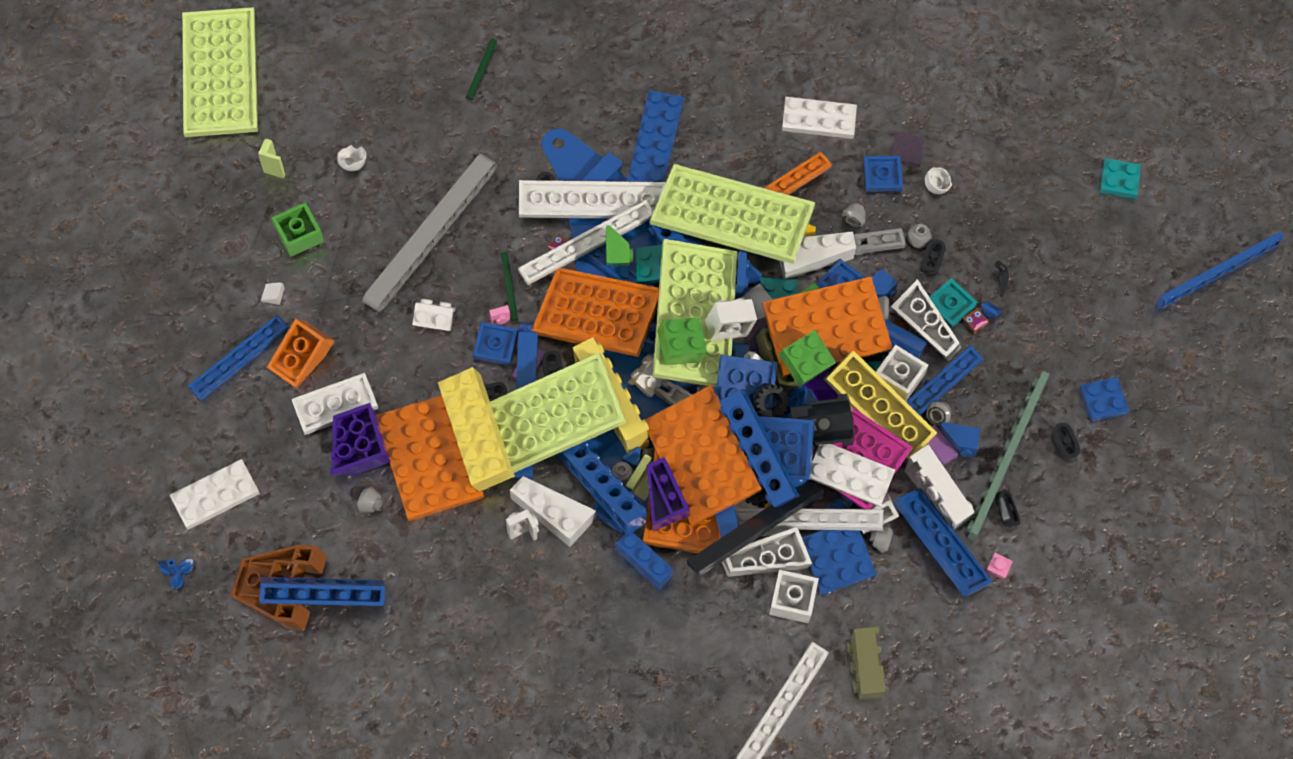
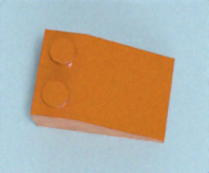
(300, 352)

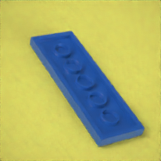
(655, 137)
(942, 542)

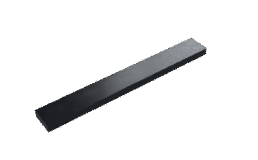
(752, 529)

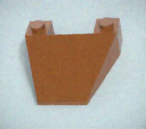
(284, 563)

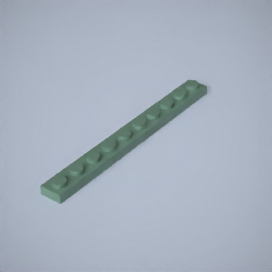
(1004, 461)

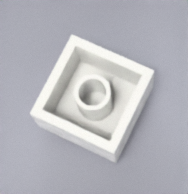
(731, 319)
(902, 371)
(794, 596)

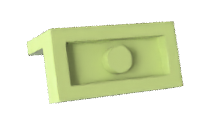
(270, 162)
(638, 482)

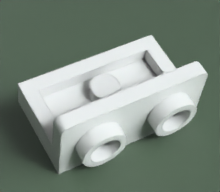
(433, 315)
(643, 377)
(521, 523)

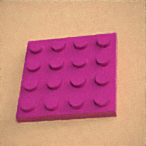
(874, 444)

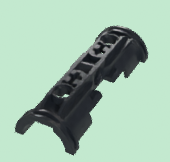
(838, 413)

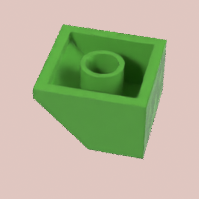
(617, 249)

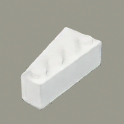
(820, 252)
(924, 318)
(931, 476)
(553, 510)
(775, 553)

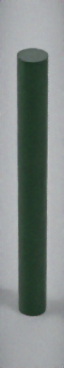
(480, 71)
(509, 286)

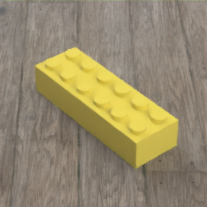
(879, 401)
(476, 429)
(634, 432)

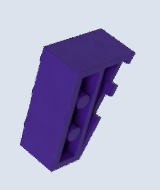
(665, 495)

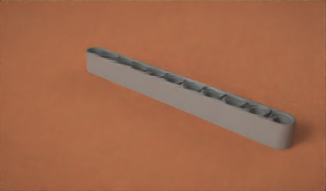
(429, 233)

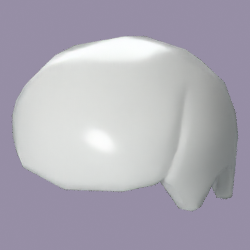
(351, 158)
(938, 181)

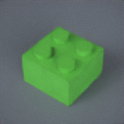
(297, 229)
(682, 341)
(807, 358)

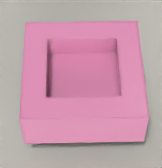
(500, 315)
(999, 566)

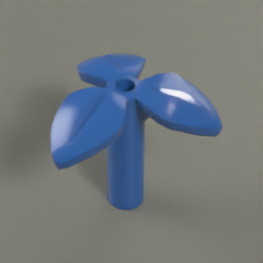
(170, 567)

